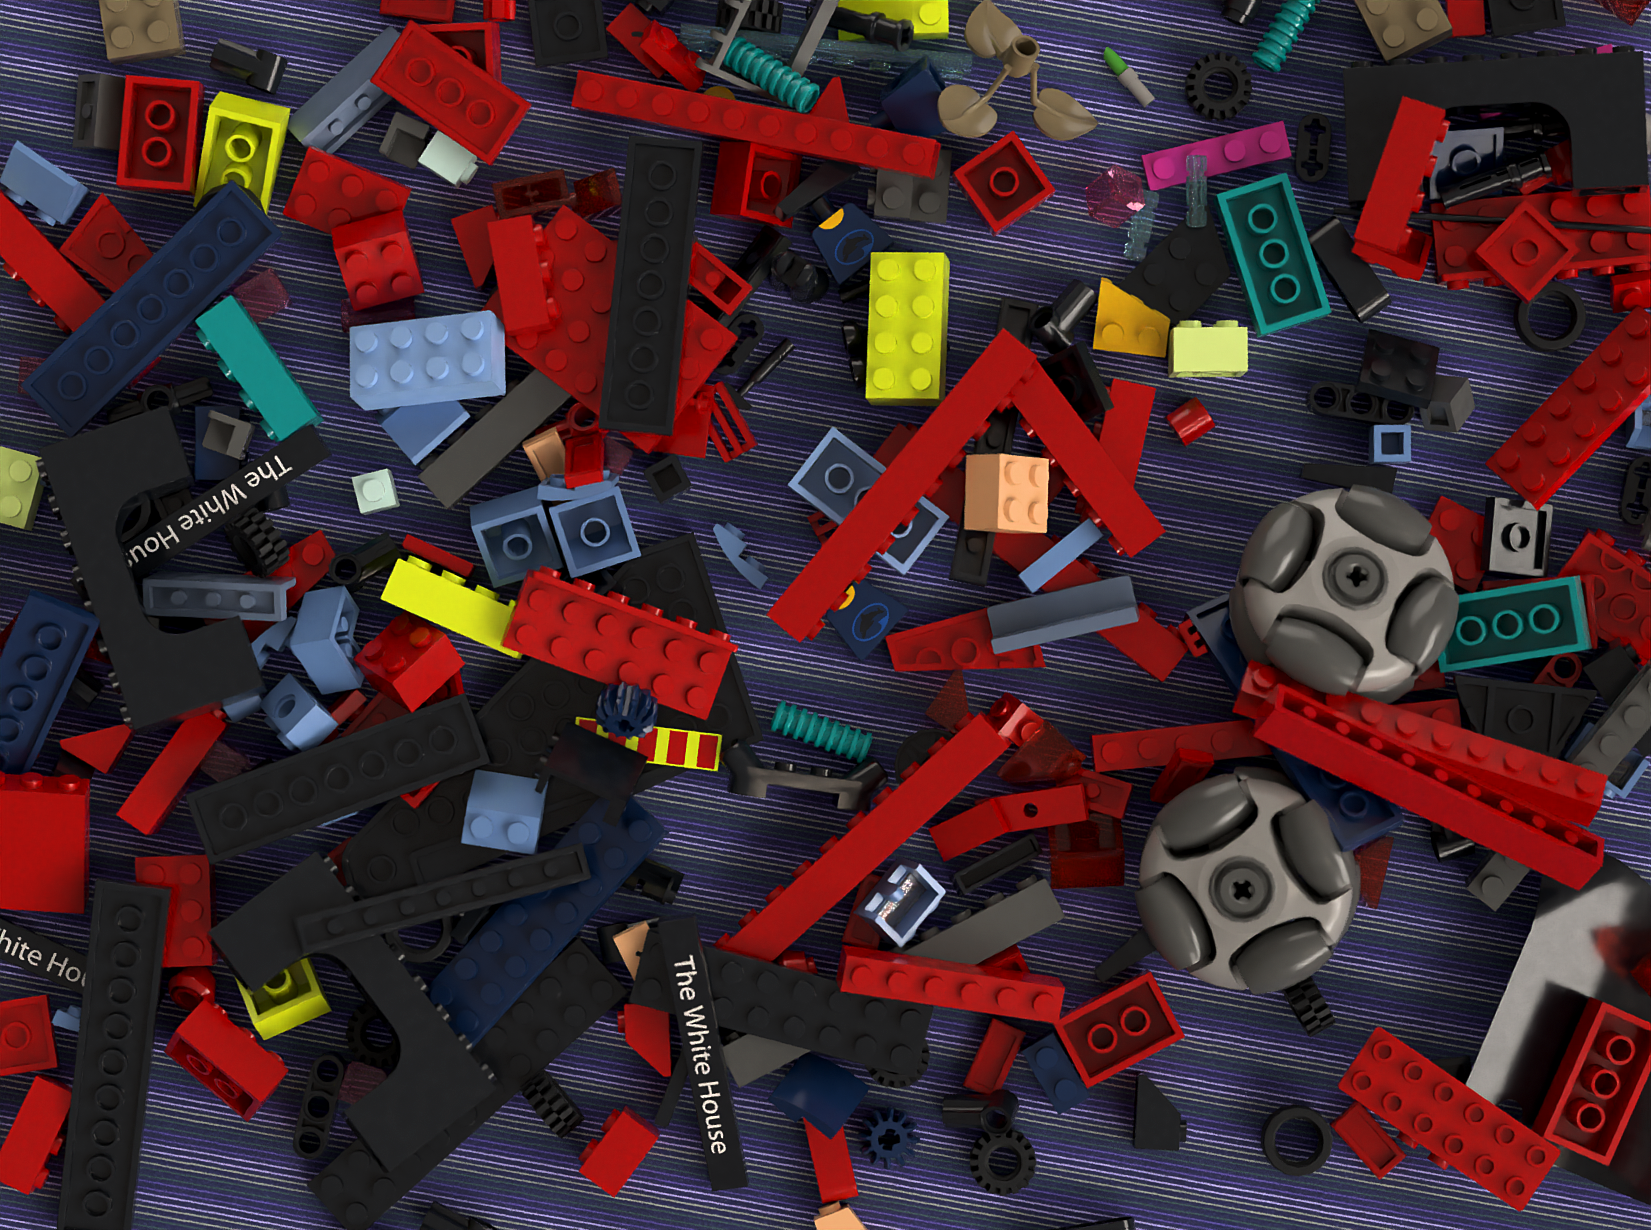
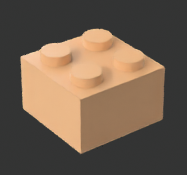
(1006, 493)

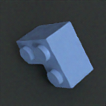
(326, 640)

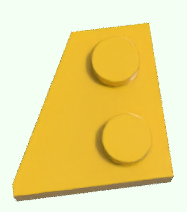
(1128, 324)

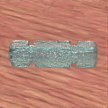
(1196, 191)
(1141, 228)

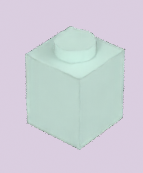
(449, 160)
(375, 491)

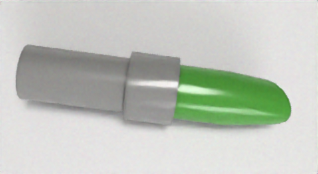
(1128, 77)

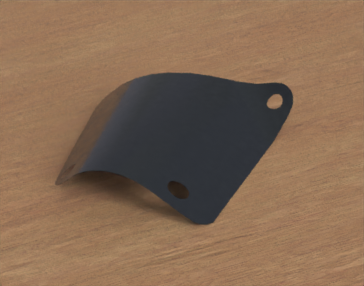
(1575, 951)

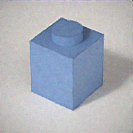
(1389, 444)

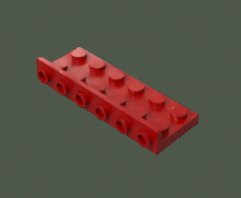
(1598, 250)
(1620, 589)
(617, 641)

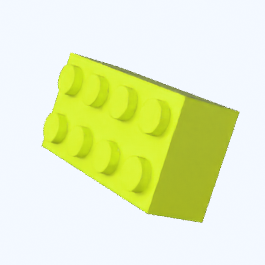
(907, 328)
(449, 603)

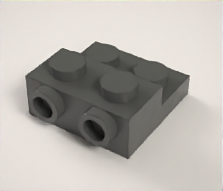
(912, 197)

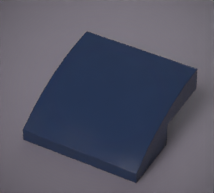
(819, 1093)

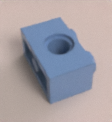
(297, 715)

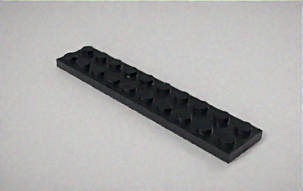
(521, 1043)
(114, 1055)

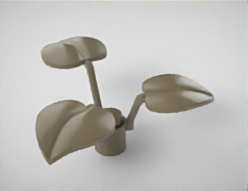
(992, 34)

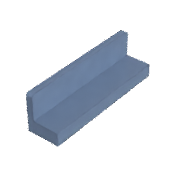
(345, 100)
(216, 595)
(1063, 614)

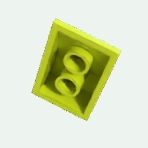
(928, 16)
(242, 145)
(287, 1000)

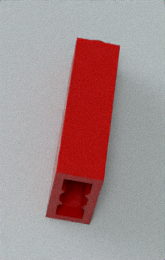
(173, 772)

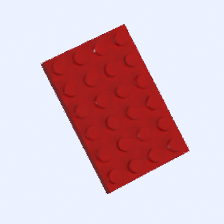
(576, 347)

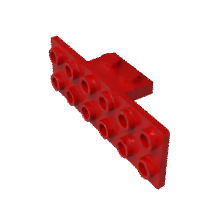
(1448, 1119)

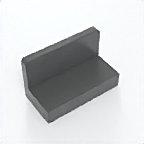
(98, 112)

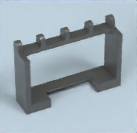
(798, 60)

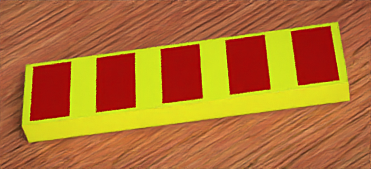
(668, 745)

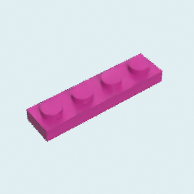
(1223, 155)

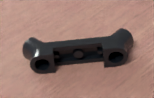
(751, 776)

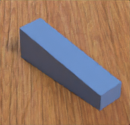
(1060, 555)

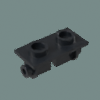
(659, 881)

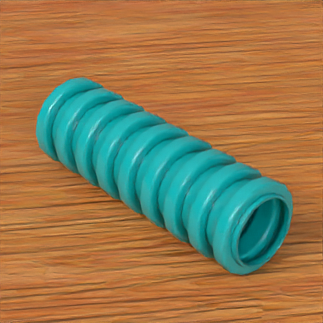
(1283, 34)
(771, 75)
(821, 731)

